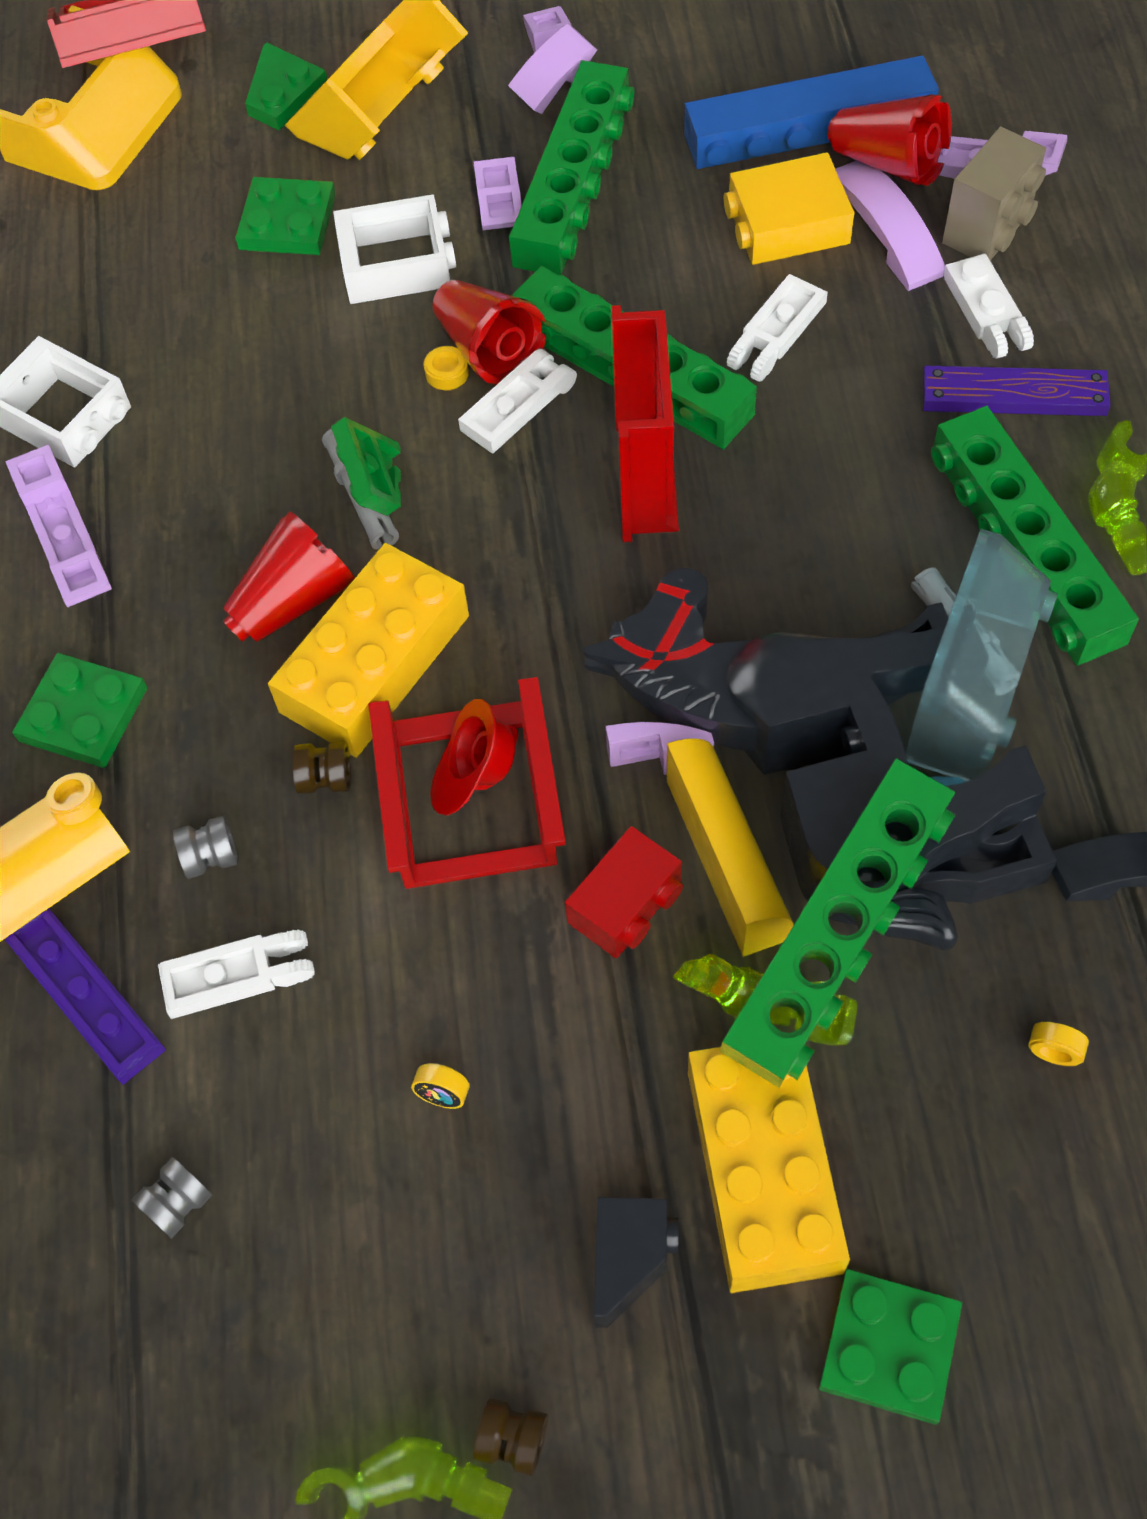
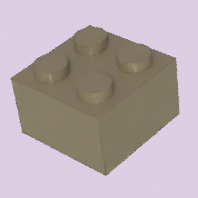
(994, 195)

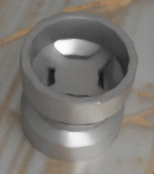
(205, 847)
(171, 1197)

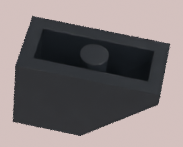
(630, 1252)

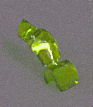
(1113, 498)
(734, 986)
(412, 1470)

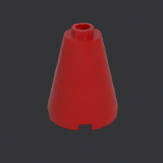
(896, 136)
(489, 327)
(284, 581)

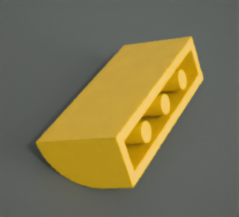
(726, 846)
(49, 860)

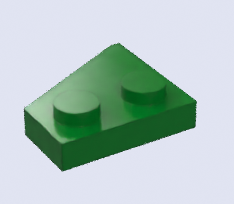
(281, 86)
(369, 465)

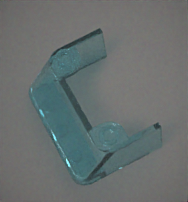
(980, 661)

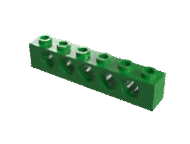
(571, 168)
(579, 329)
(1013, 502)
(903, 798)

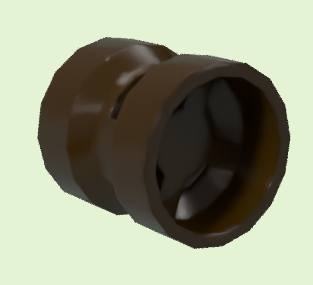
(322, 767)
(510, 1436)

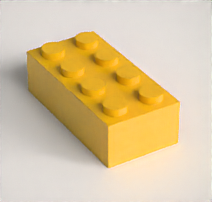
(369, 647)
(766, 1175)

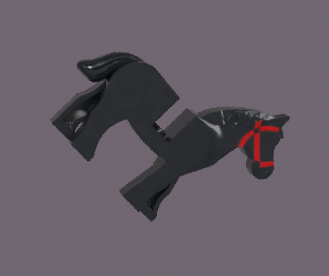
(822, 698)

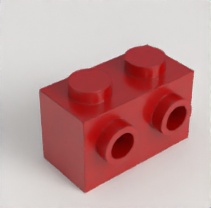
(625, 893)

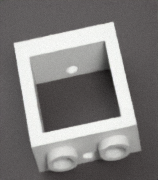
(389, 223)
(42, 366)

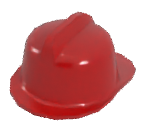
(474, 759)

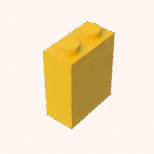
(789, 208)

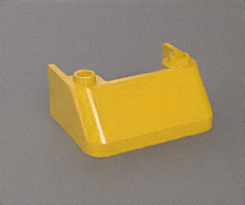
(377, 77)
(100, 127)

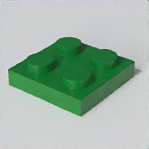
(286, 216)
(80, 710)
(891, 1346)

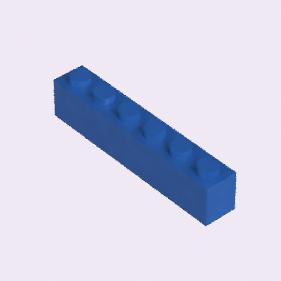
(794, 112)

